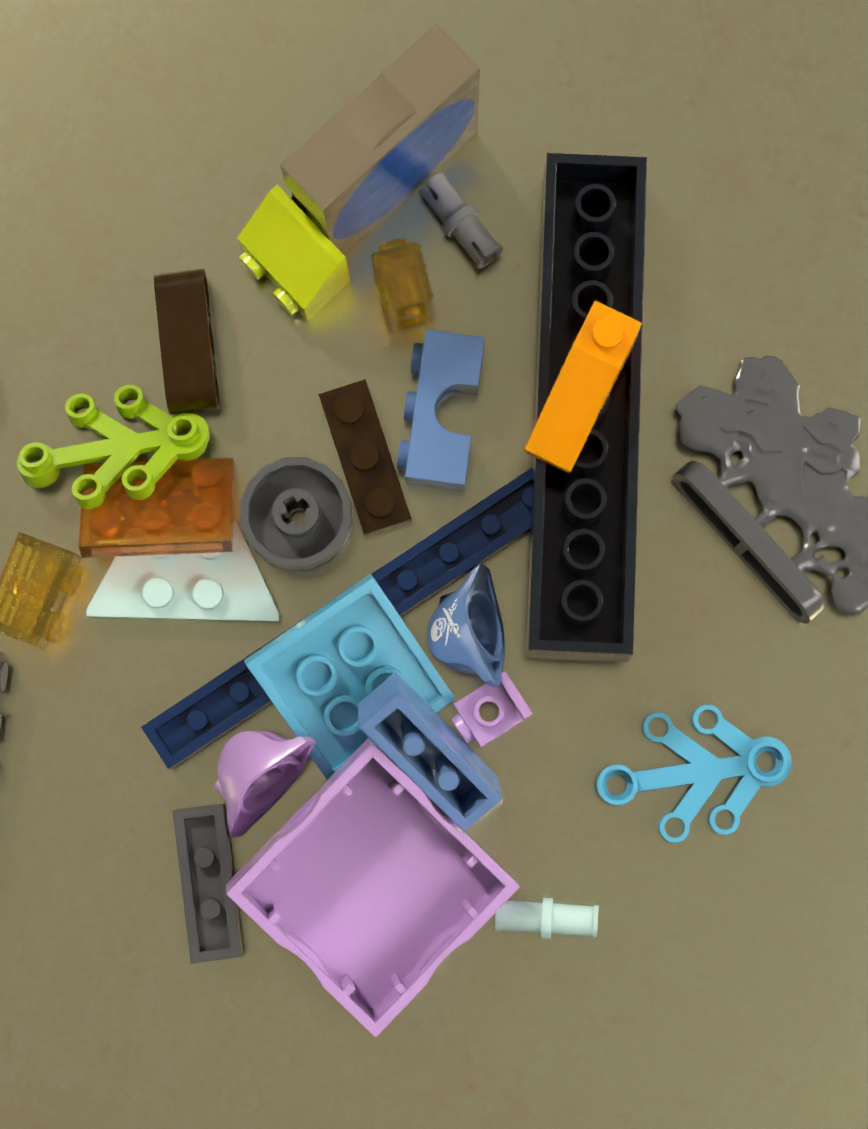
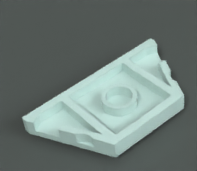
(186, 587)

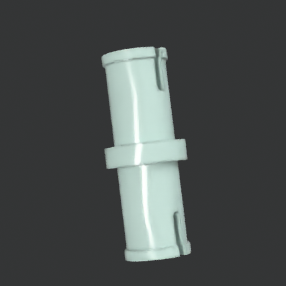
(547, 918)

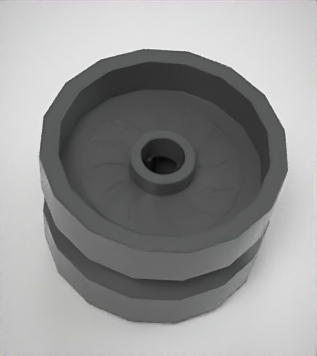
(293, 486)

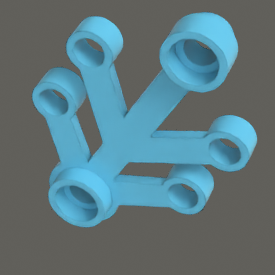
(703, 771)

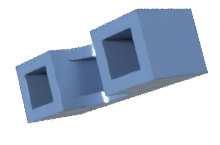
(445, 366)

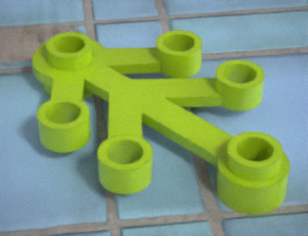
(119, 448)

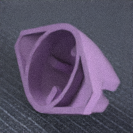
(256, 773)

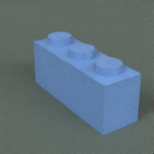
(429, 751)

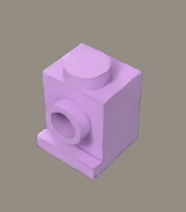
(509, 703)

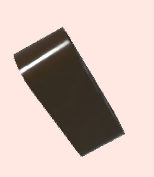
(186, 341)

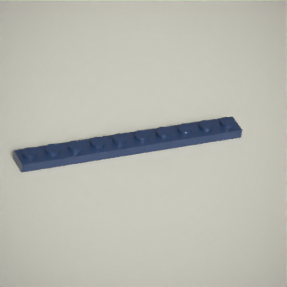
(405, 582)

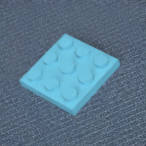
(334, 662)

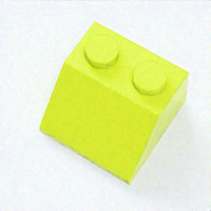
(292, 255)

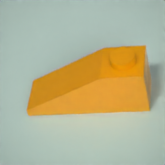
(582, 386)

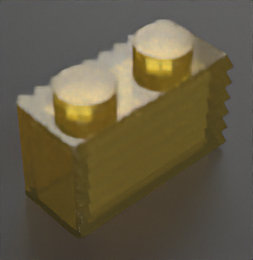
(403, 284)
(35, 589)

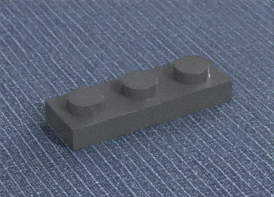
(204, 872)

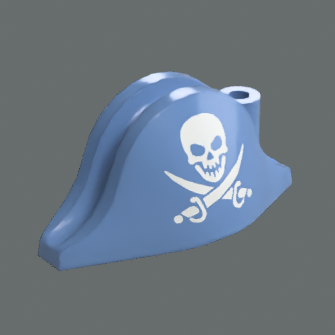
(469, 628)

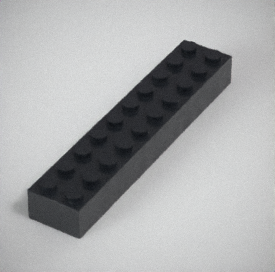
(588, 518)

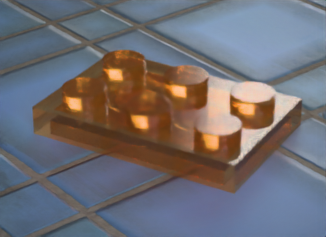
(182, 516)

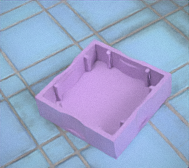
(371, 887)

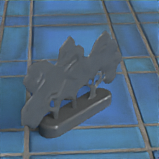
(798, 472)

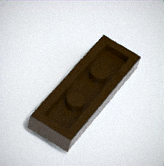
(365, 458)

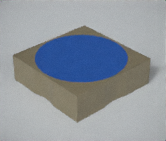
(386, 140)

